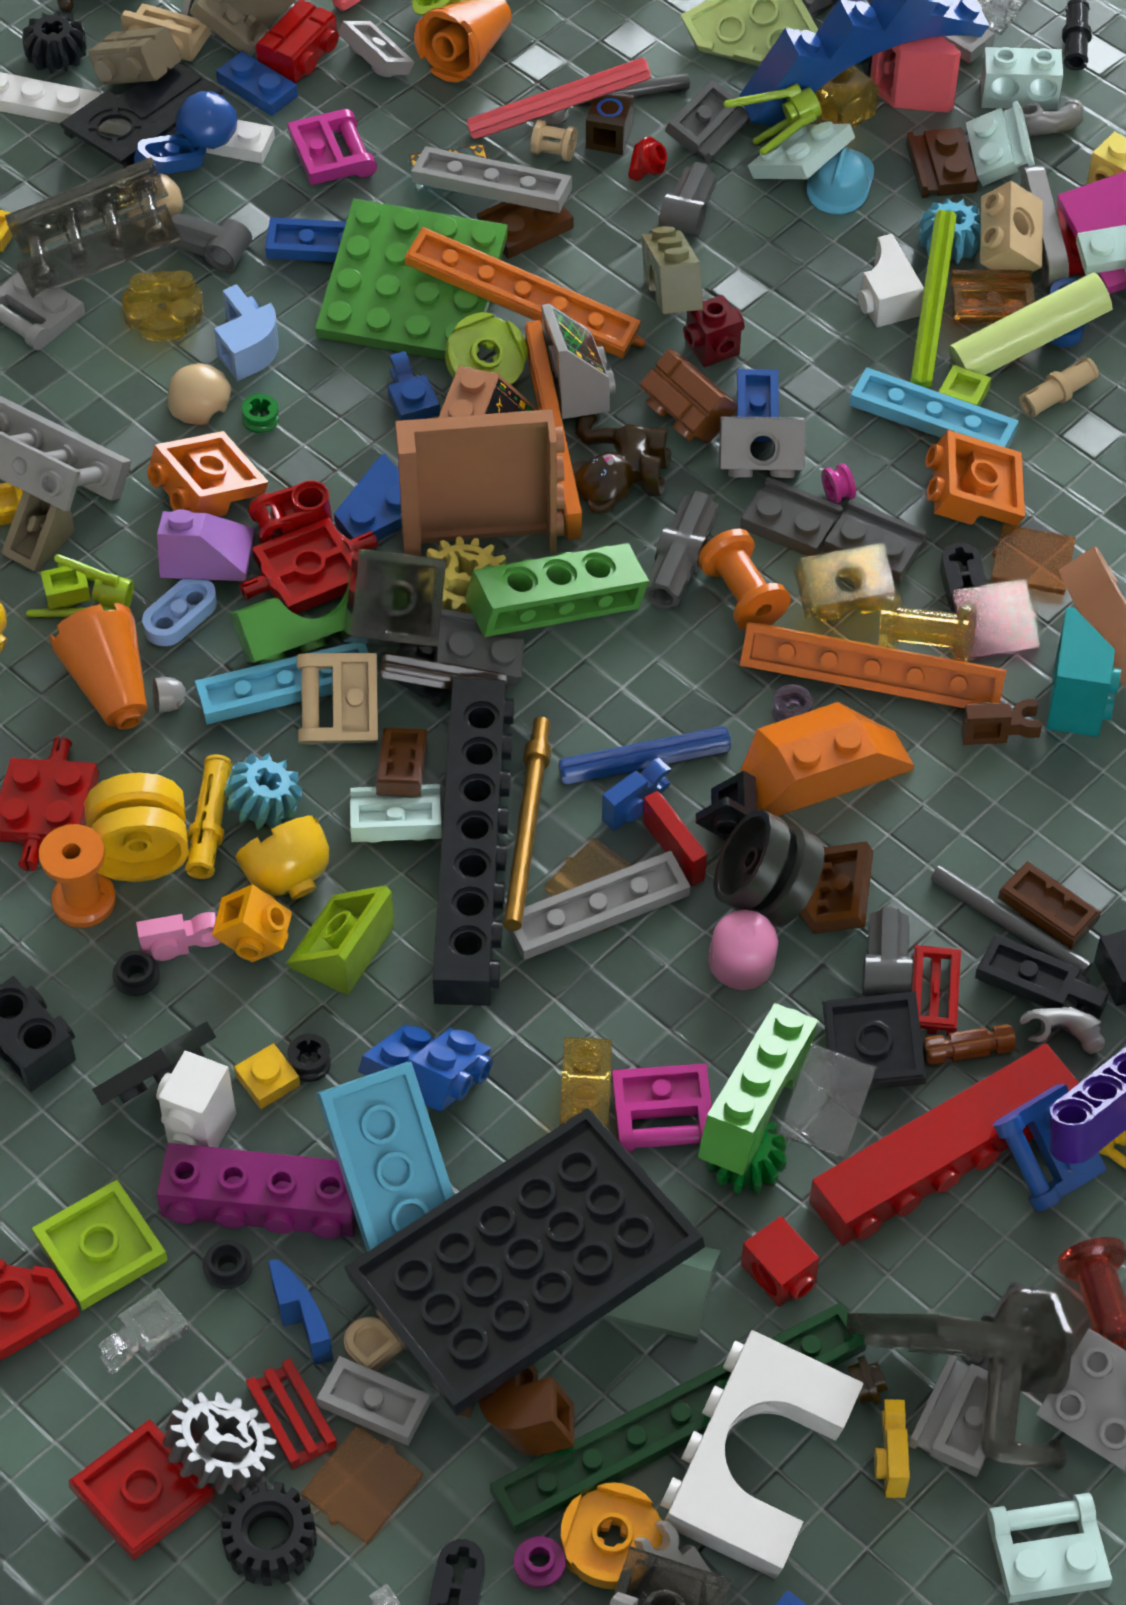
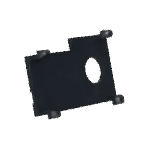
(146, 106)

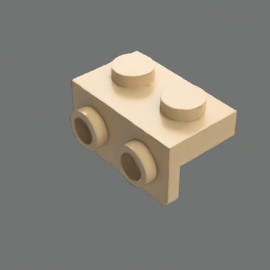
(186, 30)

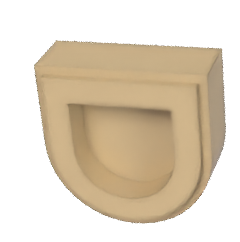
(370, 1343)

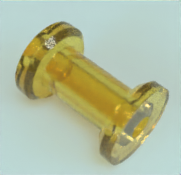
(928, 627)

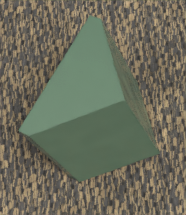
(674, 1301)

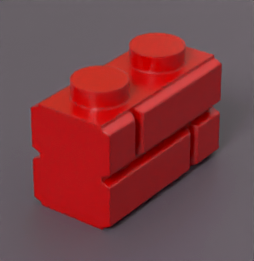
(298, 40)

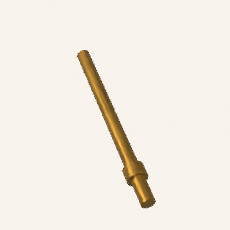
(536, 758)

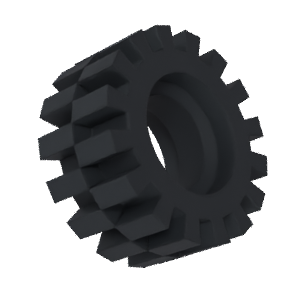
(275, 1562)

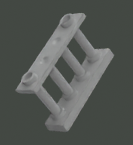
(54, 459)

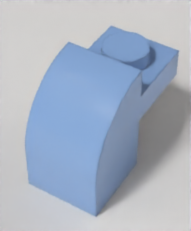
(249, 338)

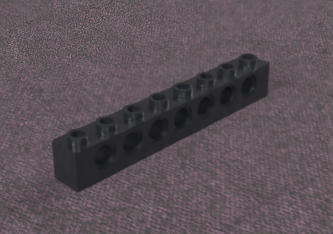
(461, 977)

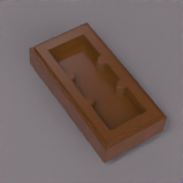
(401, 762)
(1049, 905)

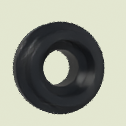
(133, 963)
(227, 1252)

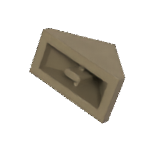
(36, 532)

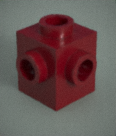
(714, 331)

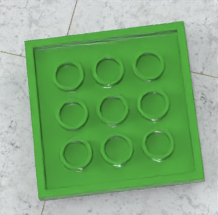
(389, 304)

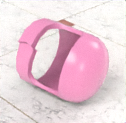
(743, 950)

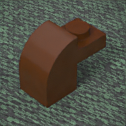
(531, 1414)

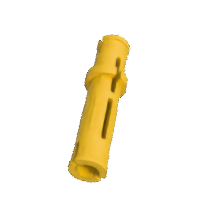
(206, 830)

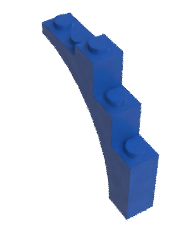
(850, 36)

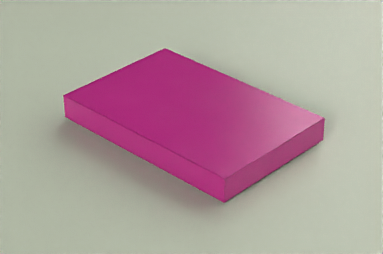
(1095, 208)

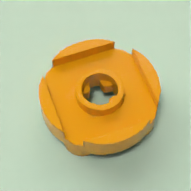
(596, 1512)

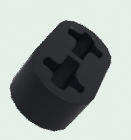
(950, 570)
(444, 1578)

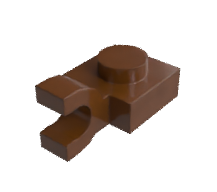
(995, 721)

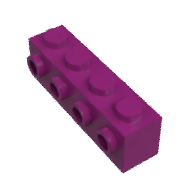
(255, 1191)

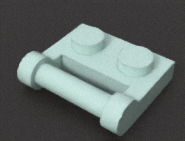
(1050, 1564)

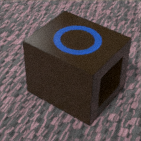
(610, 122)

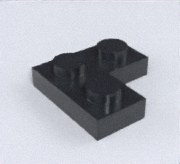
(130, 1081)

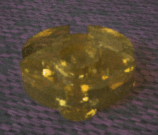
(169, 287)

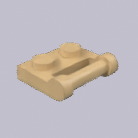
(352, 698)

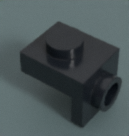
(729, 804)

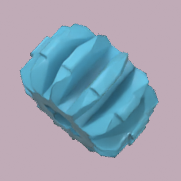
(966, 233)
(263, 791)

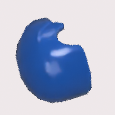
(206, 120)

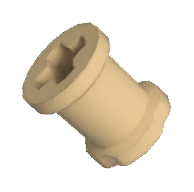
(564, 148)

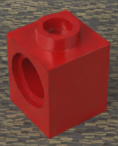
(780, 1262)

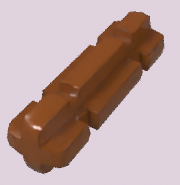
(969, 1044)

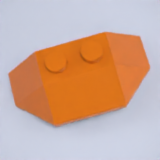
(821, 757)

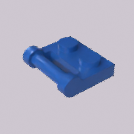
(1066, 1176)

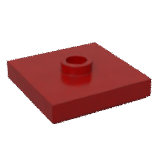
(139, 1491)

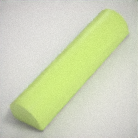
(1033, 326)

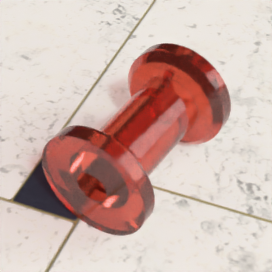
(1095, 1267)

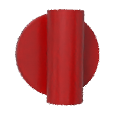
(647, 157)

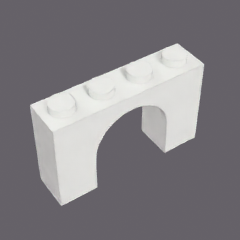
(708, 1500)

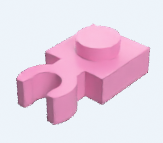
(171, 936)

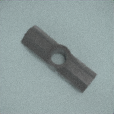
(679, 550)

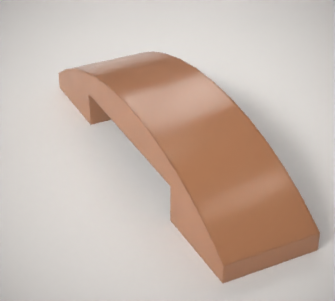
(1099, 600)

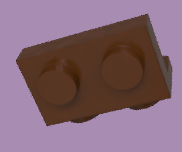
(842, 889)

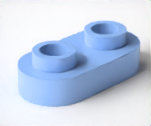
(176, 612)

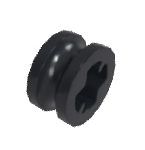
(309, 1043)

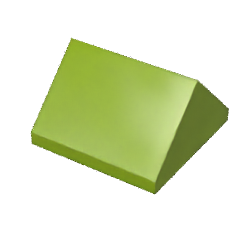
(345, 938)

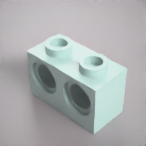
(1021, 76)

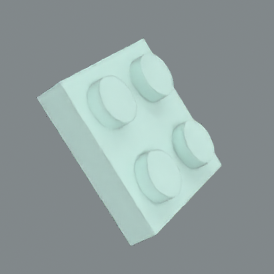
(802, 152)

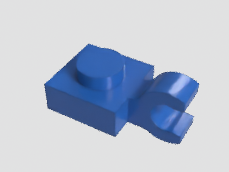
(410, 396)

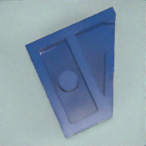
(372, 503)

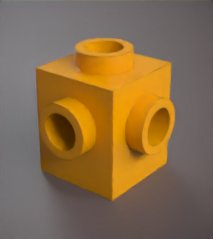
(252, 923)

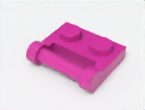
(319, 149)
(660, 1094)

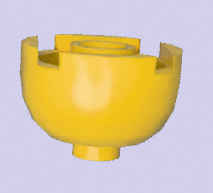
(287, 859)

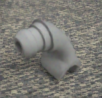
(1046, 122)
(1080, 1024)

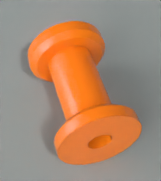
(729, 558)
(73, 859)

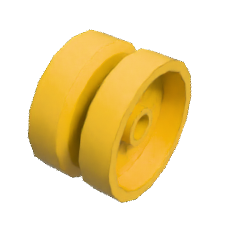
(140, 826)

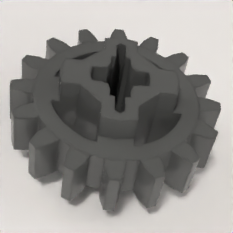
(219, 1442)

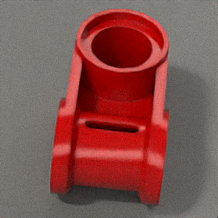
(290, 509)

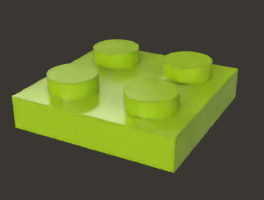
(99, 1244)

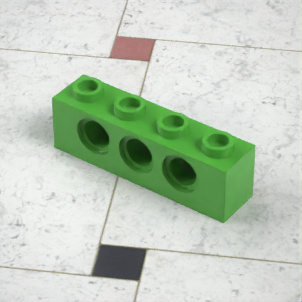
(556, 589)

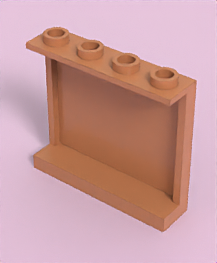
(480, 477)

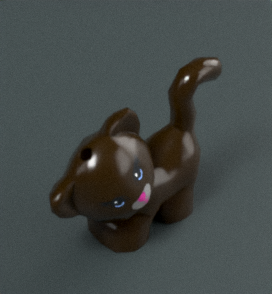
(611, 475)

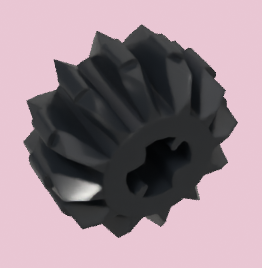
(54, 42)

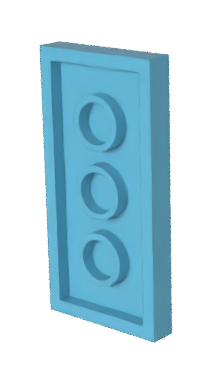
(385, 1150)

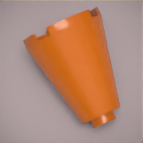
(460, 36)
(105, 662)

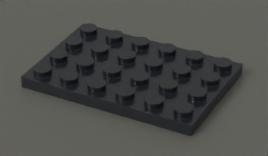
(523, 1259)

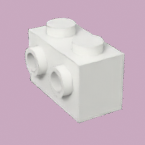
(196, 1101)

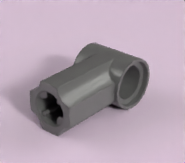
(688, 203)
(219, 244)
(887, 962)

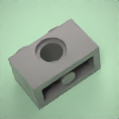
(787, 438)

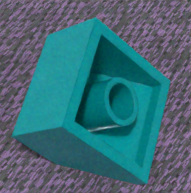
(1082, 678)

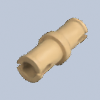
(1058, 387)

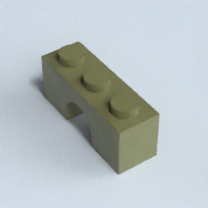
(672, 270)

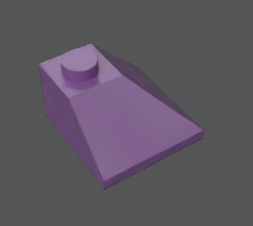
(203, 547)

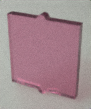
(1003, 618)

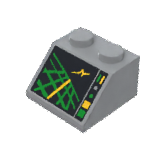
(576, 365)

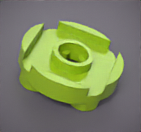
(493, 333)

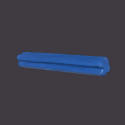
(639, 755)

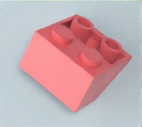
(918, 74)

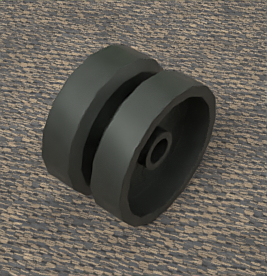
(769, 867)

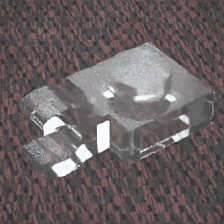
(145, 1326)

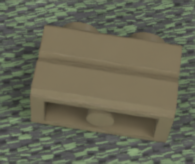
(134, 55)

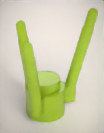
(800, 109)
(106, 590)

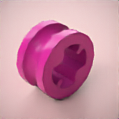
(838, 483)

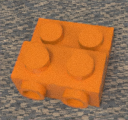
(204, 473)
(975, 480)

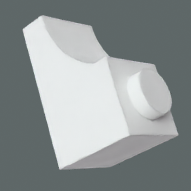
(892, 287)

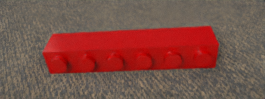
(931, 1149)

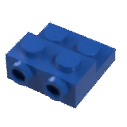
(442, 1065)

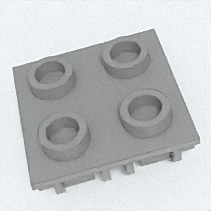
(1093, 1399)

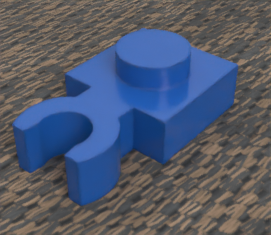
(626, 799)

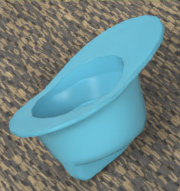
(841, 183)

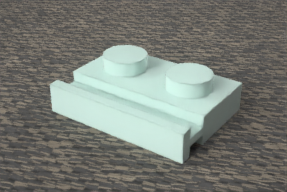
(999, 143)
(395, 817)

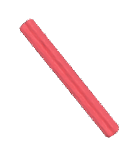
(559, 98)

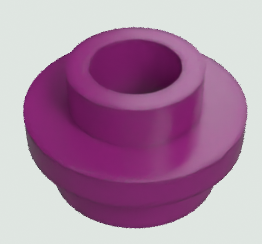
(539, 1576)

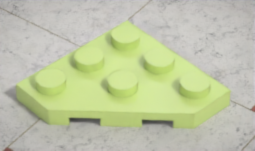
(744, 27)

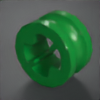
(263, 403)

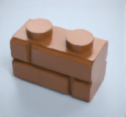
(687, 396)

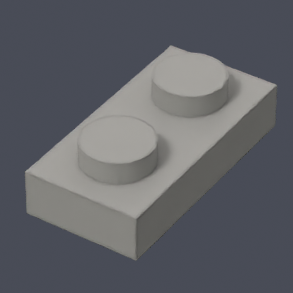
(375, 48)
(373, 1400)

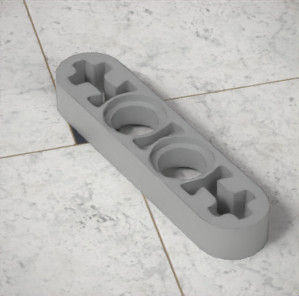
(1054, 254)

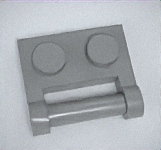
(50, 311)

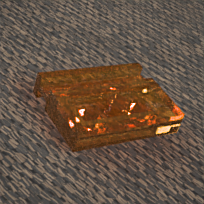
(989, 294)

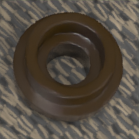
(872, 1380)

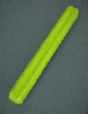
(933, 298)

